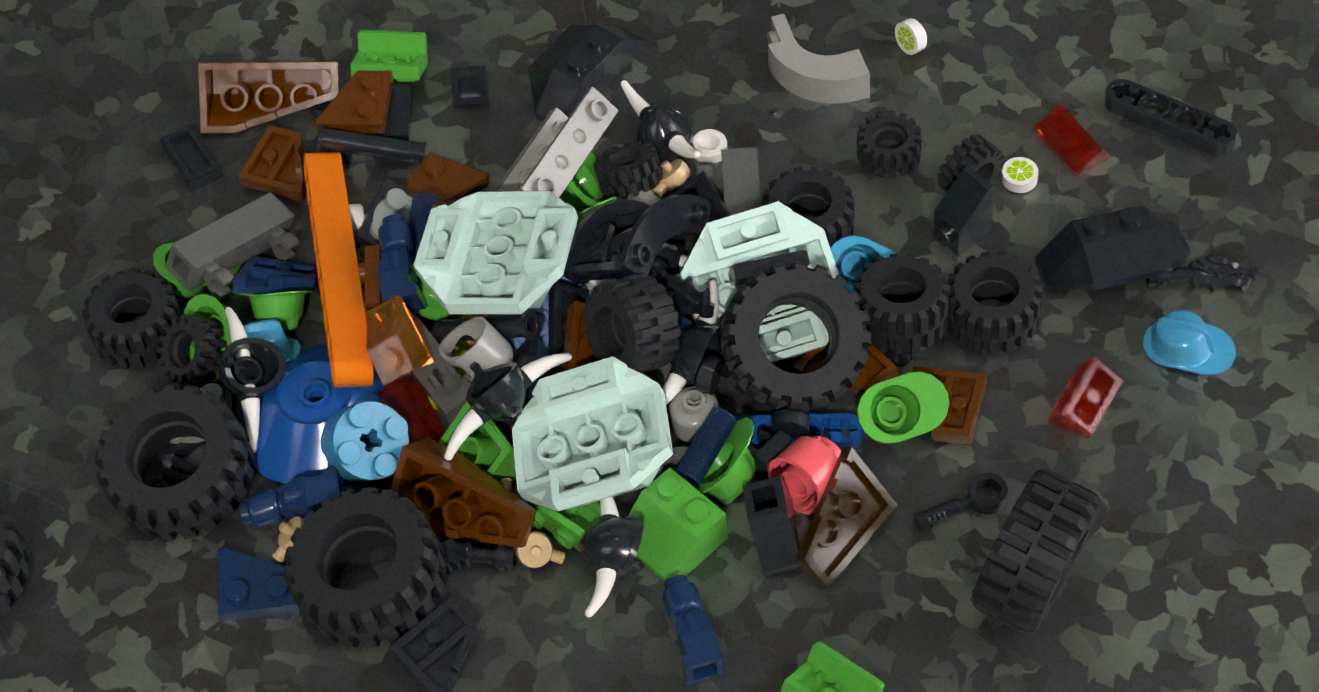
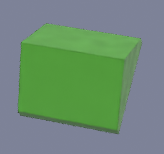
(485, 448)

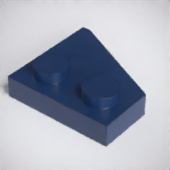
(275, 275)
(251, 587)

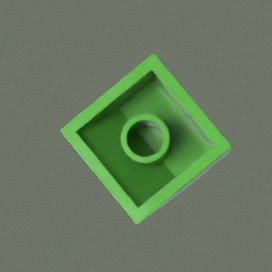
(677, 526)

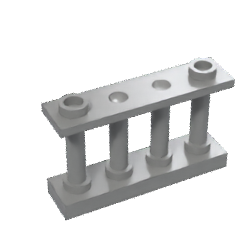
(559, 146)

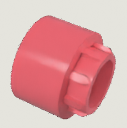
(806, 469)

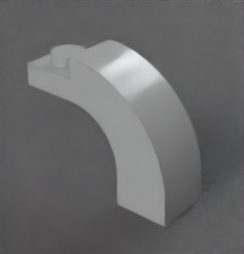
(815, 76)

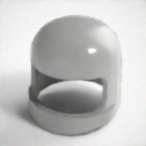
(488, 351)

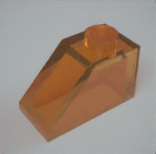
(395, 342)

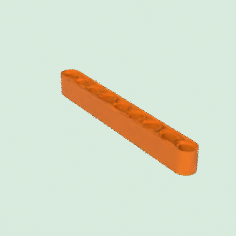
(337, 270)

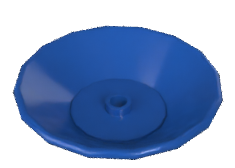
(294, 423)

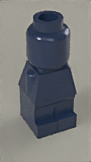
(397, 265)
(292, 500)
(695, 632)

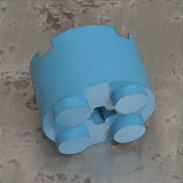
(346, 452)

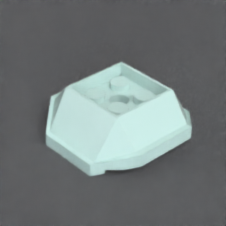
(755, 236)
(496, 251)
(590, 435)

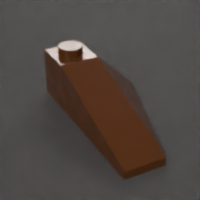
(255, 92)
(460, 496)

